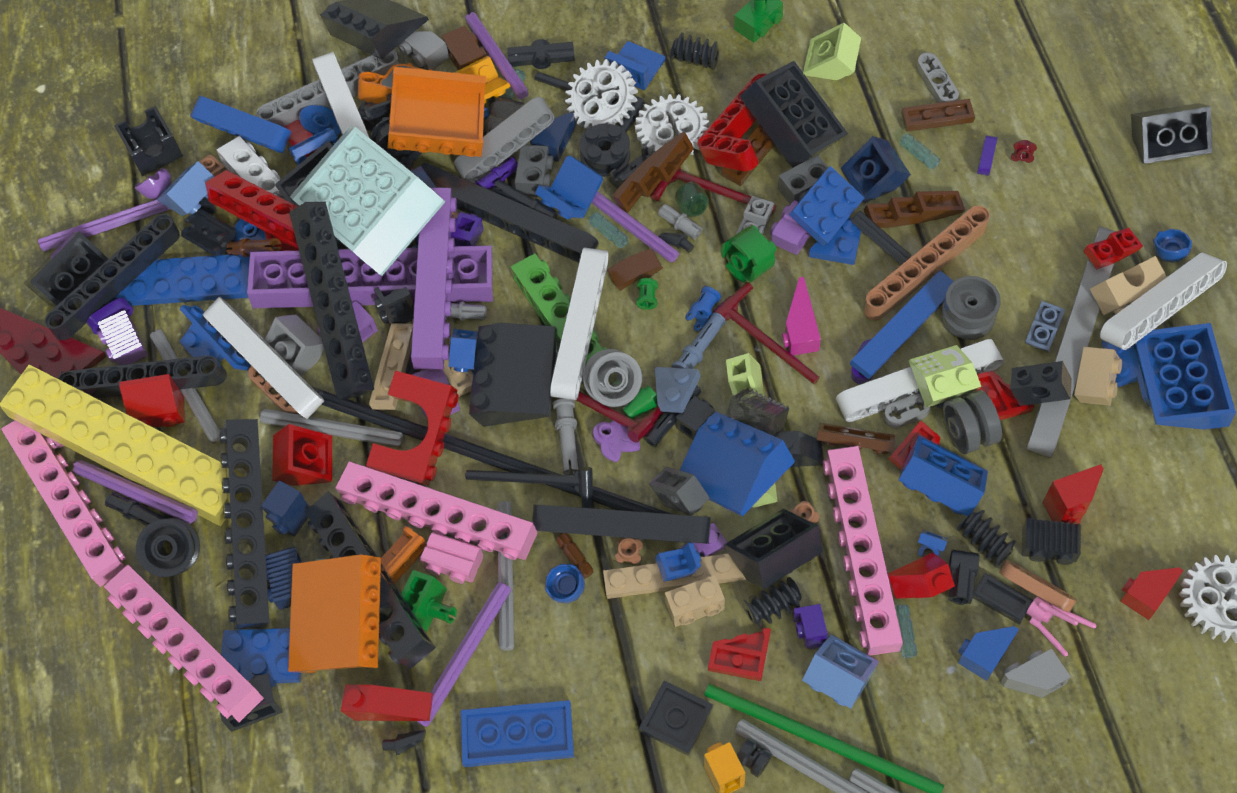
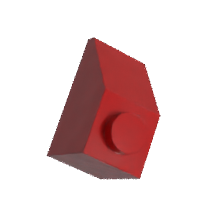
(921, 578)
(1149, 590)

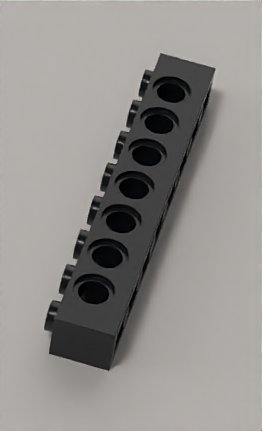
(331, 300)
(245, 433)
(343, 539)

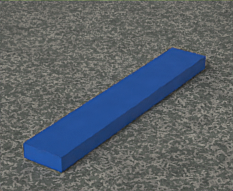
(902, 326)

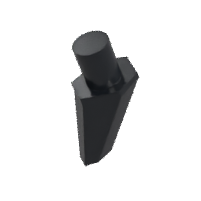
(677, 240)
(403, 741)

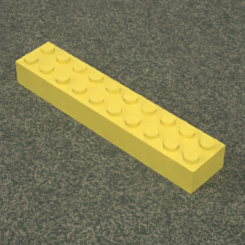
(118, 442)

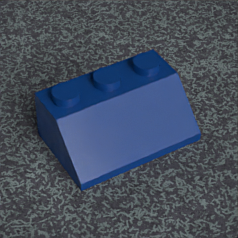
(943, 476)

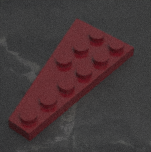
(35, 345)

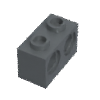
(533, 165)
(801, 177)
(679, 490)

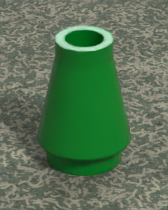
(643, 402)

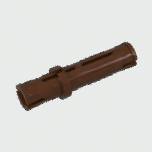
(247, 245)

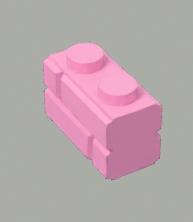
(451, 558)

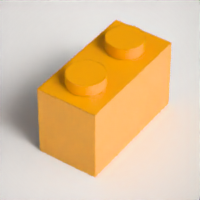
(724, 768)

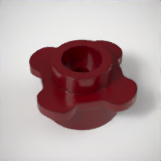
(1024, 146)

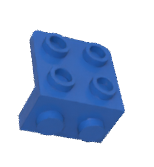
(572, 189)

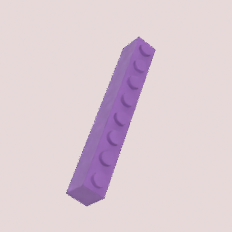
(434, 286)

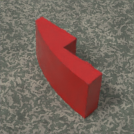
(1113, 249)

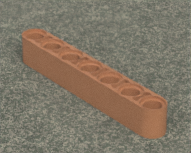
(921, 271)

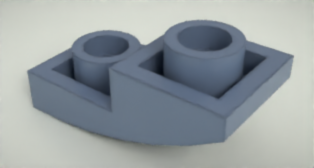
(1045, 326)

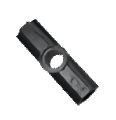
(541, 54)

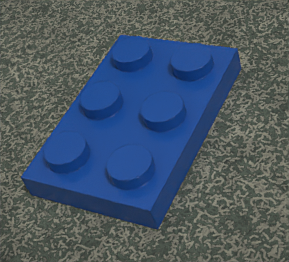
(826, 206)
(259, 653)

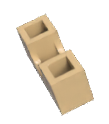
(1117, 291)

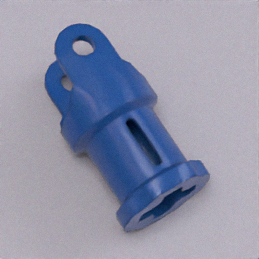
(703, 307)

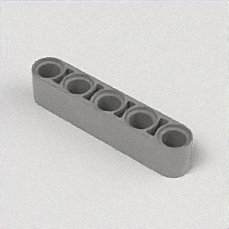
(506, 139)

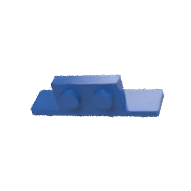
(205, 340)
(1130, 370)

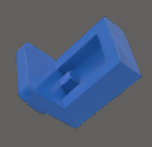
(678, 562)

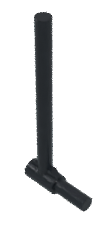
(561, 84)
(581, 480)

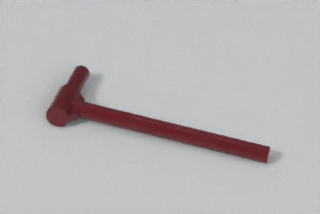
(705, 184)
(729, 310)
(636, 429)

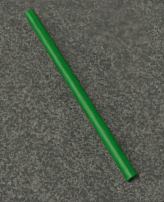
(823, 740)

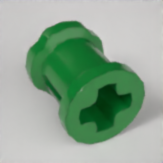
(647, 294)

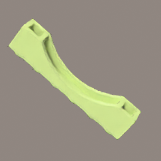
(743, 373)

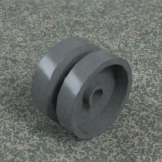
(970, 307)
(972, 422)

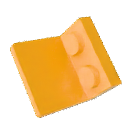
(495, 85)

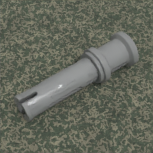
(566, 425)

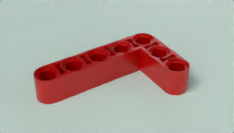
(722, 141)

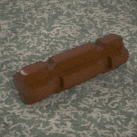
(574, 554)

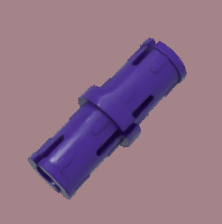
(497, 173)

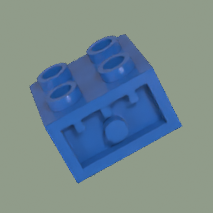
(639, 61)

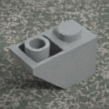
(425, 49)
(1038, 676)

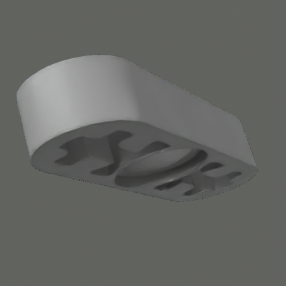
(937, 70)

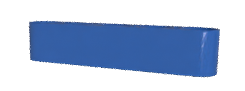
(241, 124)

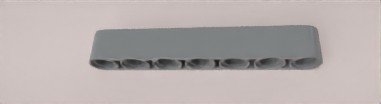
(288, 107)

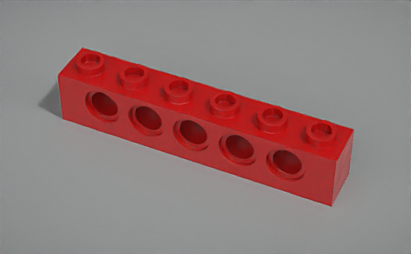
(252, 205)

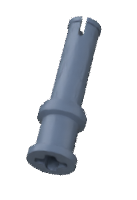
(693, 353)

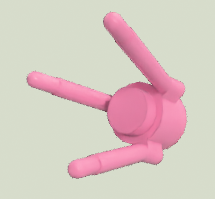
(1043, 611)

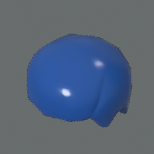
(1172, 245)
(565, 583)

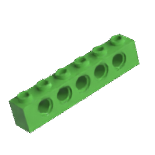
(533, 270)

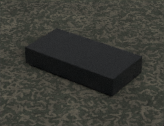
(1002, 598)

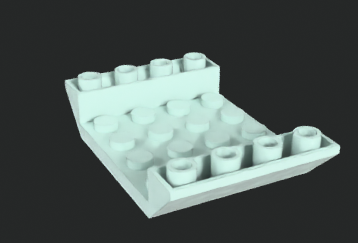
(369, 198)

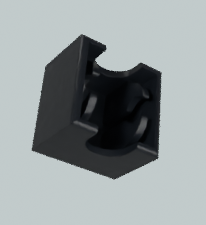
(149, 143)

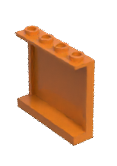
(437, 112)
(335, 614)

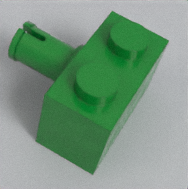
(757, 18)
(424, 598)

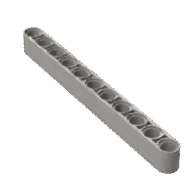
(1075, 337)

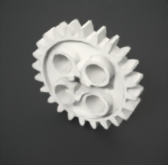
(595, 78)
(653, 125)
(1212, 616)

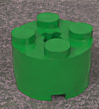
(748, 254)

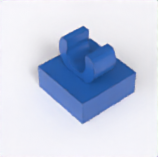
(931, 541)

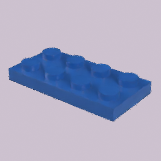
(517, 733)

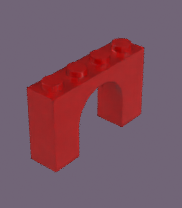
(420, 462)

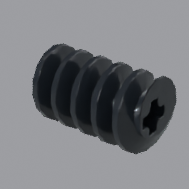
(695, 51)
(987, 537)
(772, 602)

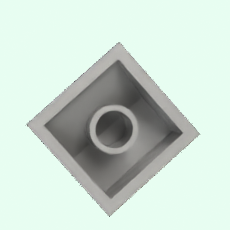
(295, 342)

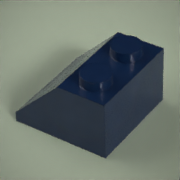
(875, 169)

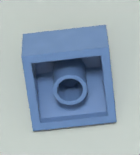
(187, 190)
(840, 671)

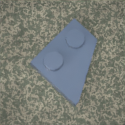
(675, 387)

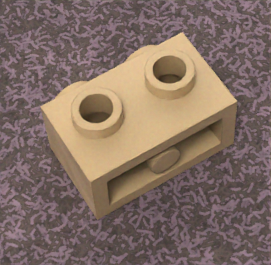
(1098, 376)
(695, 601)

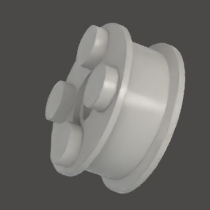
(598, 371)

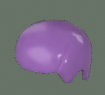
(155, 185)

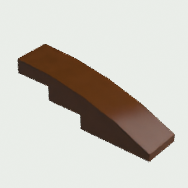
(658, 167)
(920, 208)

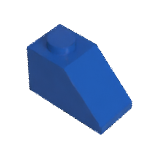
(462, 350)
(986, 650)

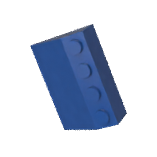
(1185, 377)
(735, 462)

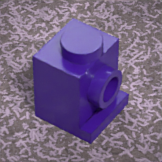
(467, 230)
(810, 625)

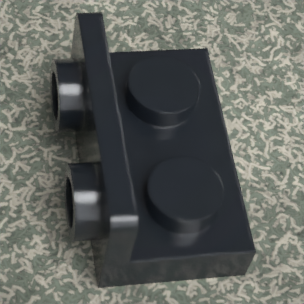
(395, 307)

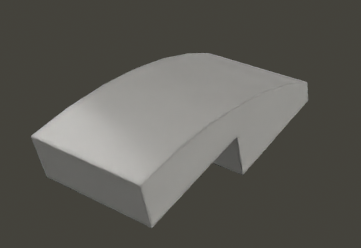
(756, 214)

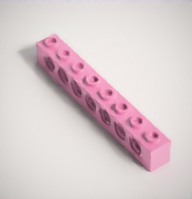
(357, 478)
(101, 567)
(154, 614)
(876, 640)

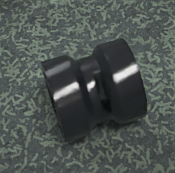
(754, 757)

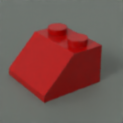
(154, 401)
(301, 456)
(1072, 495)

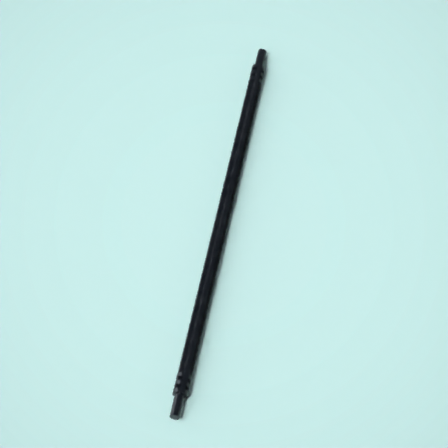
(475, 451)

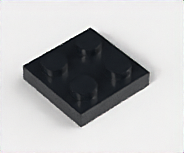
(676, 718)

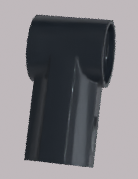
(963, 569)

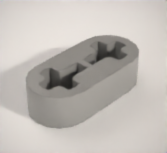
(905, 409)

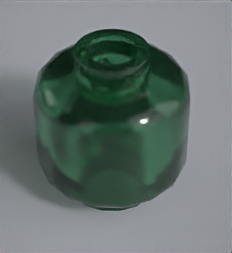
(691, 199)

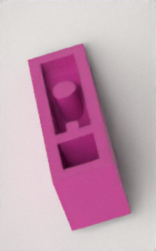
(801, 328)

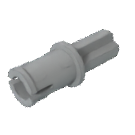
(680, 221)
(468, 311)

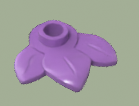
(615, 442)

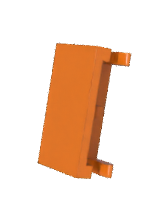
(403, 554)

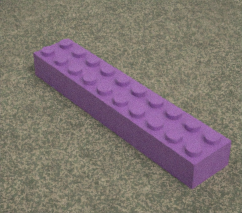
(280, 281)

